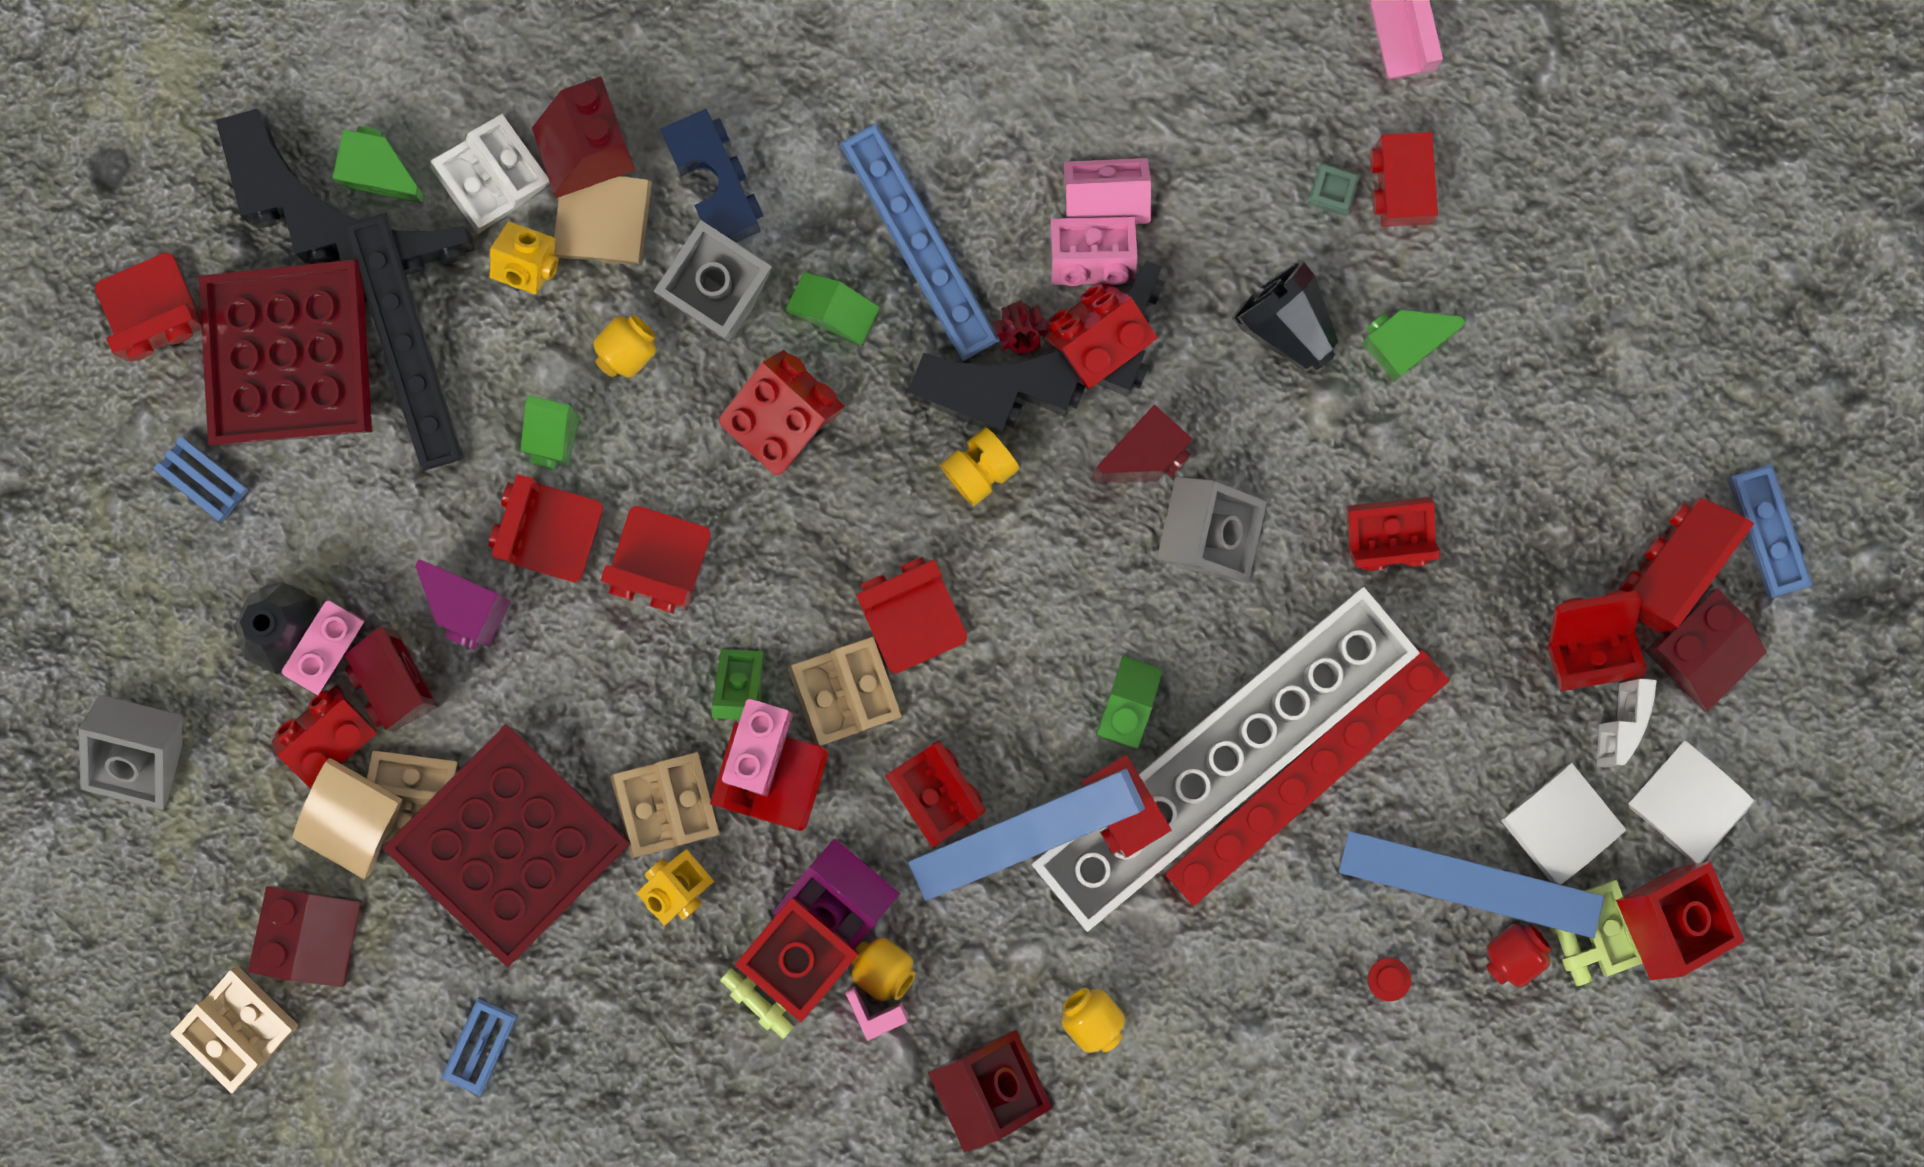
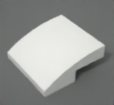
(489, 173)
(1620, 738)
(1691, 802)
(1563, 825)

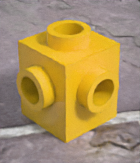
(523, 258)
(674, 887)

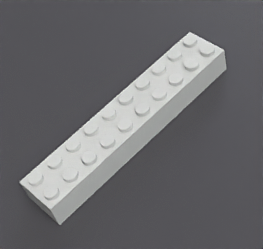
(1237, 751)

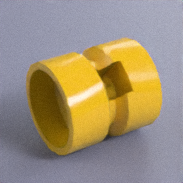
(979, 466)

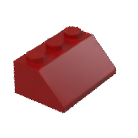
(1685, 562)

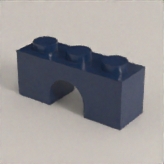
(698, 145)

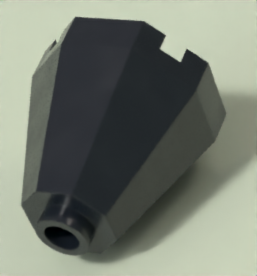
(1291, 318)
(274, 624)

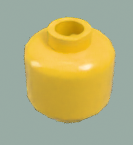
(624, 346)
(883, 969)
(1093, 1020)

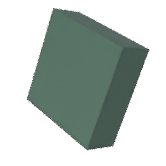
(1333, 189)

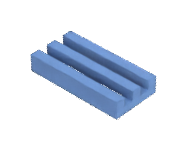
(173, 457)
(464, 1080)

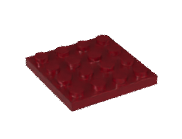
(285, 353)
(506, 845)

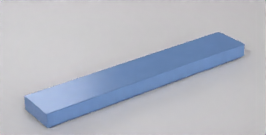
(919, 243)
(1027, 834)
(1471, 884)

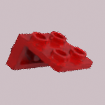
(147, 308)
(1099, 332)
(779, 411)
(545, 529)
(657, 559)
(911, 615)
(1596, 640)
(791, 789)

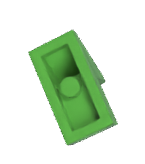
(737, 681)

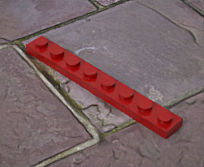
(1305, 779)

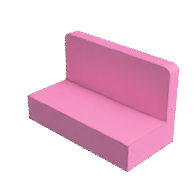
(1406, 37)
(1108, 189)
(879, 1022)

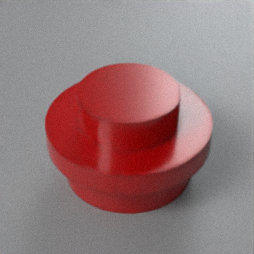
(1389, 979)

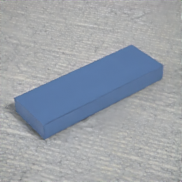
(1772, 534)

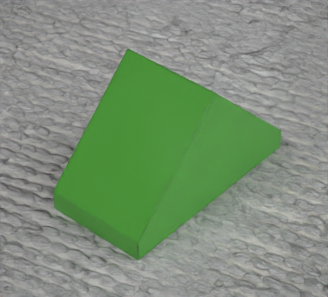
(833, 307)

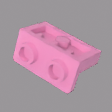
(1093, 251)
(322, 646)
(757, 747)

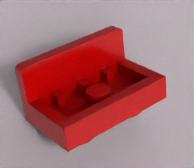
(1392, 533)
(324, 731)
(936, 793)

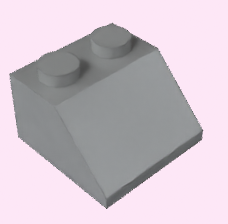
(714, 281)
(1211, 529)
(129, 751)

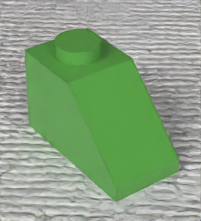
(372, 166)
(1408, 338)
(548, 432)
(1129, 703)

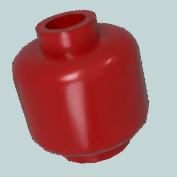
(1518, 955)

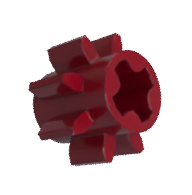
(1020, 327)

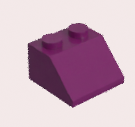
(461, 606)
(843, 893)

